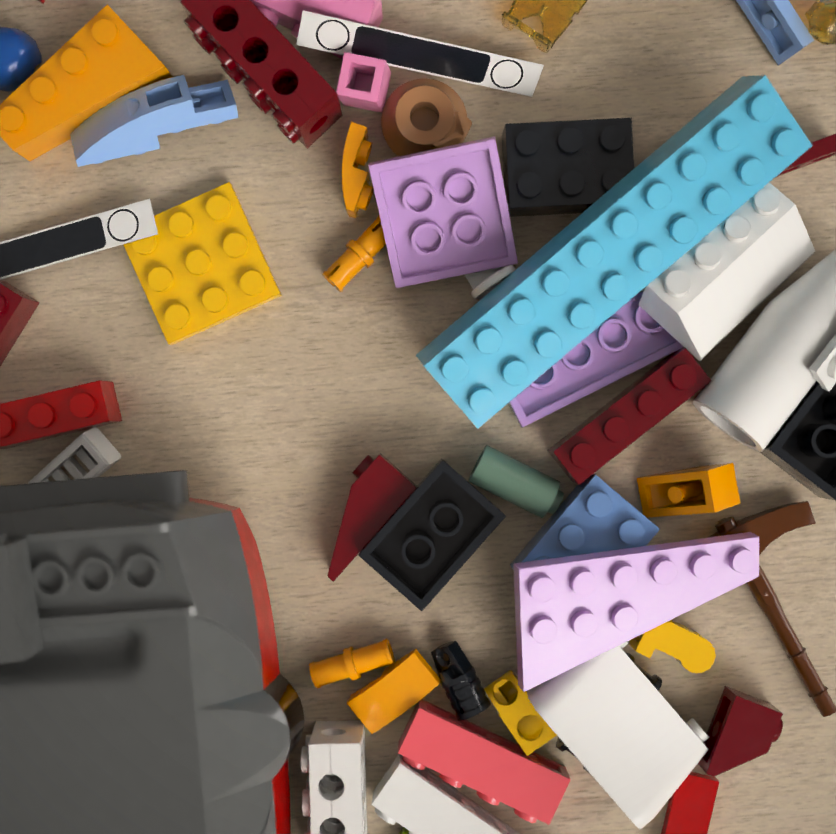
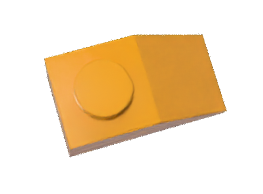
(689, 491)

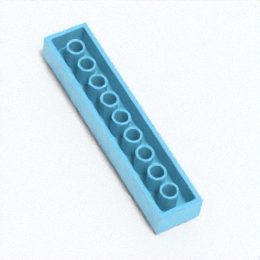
(615, 248)

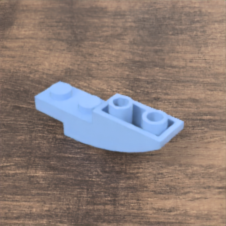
(137, 118)

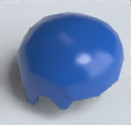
(17, 58)

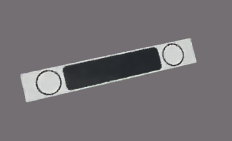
(418, 53)
(77, 238)

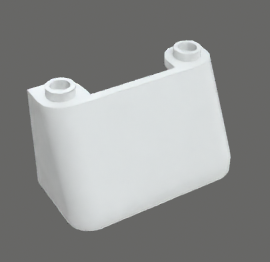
(621, 731)

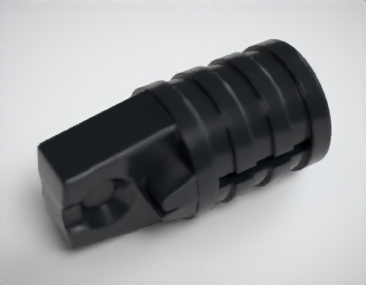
(459, 681)

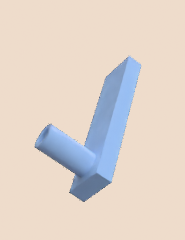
(777, 27)

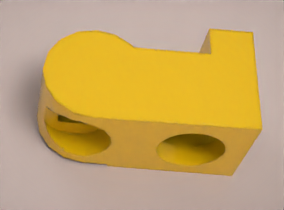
(678, 641)
(518, 713)

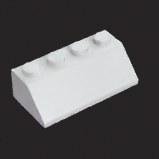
(729, 272)

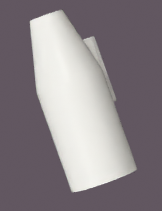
(777, 360)

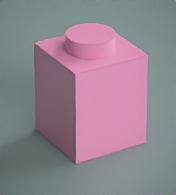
(363, 82)

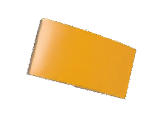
(355, 181)
(393, 691)

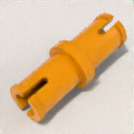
(358, 254)
(351, 663)

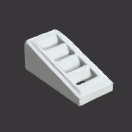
(92, 450)

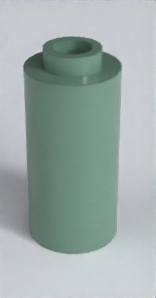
(516, 482)

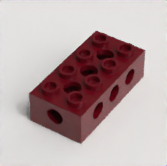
(268, 65)

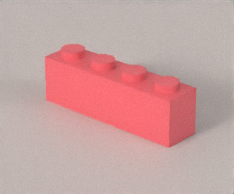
(483, 762)

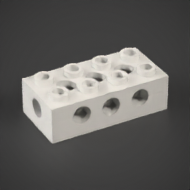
(336, 778)

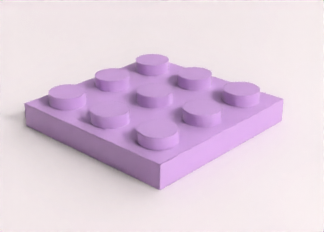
(444, 212)

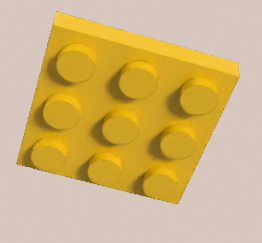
(202, 265)

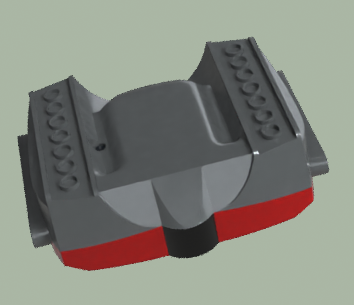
(154, 667)

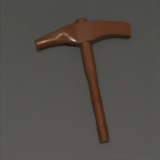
(769, 526)

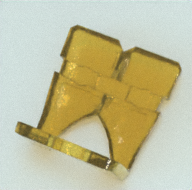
(554, 16)

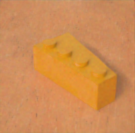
(76, 82)

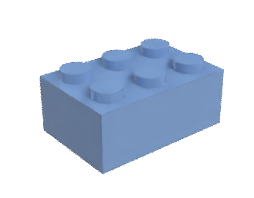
(589, 522)

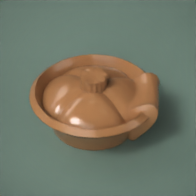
(424, 117)

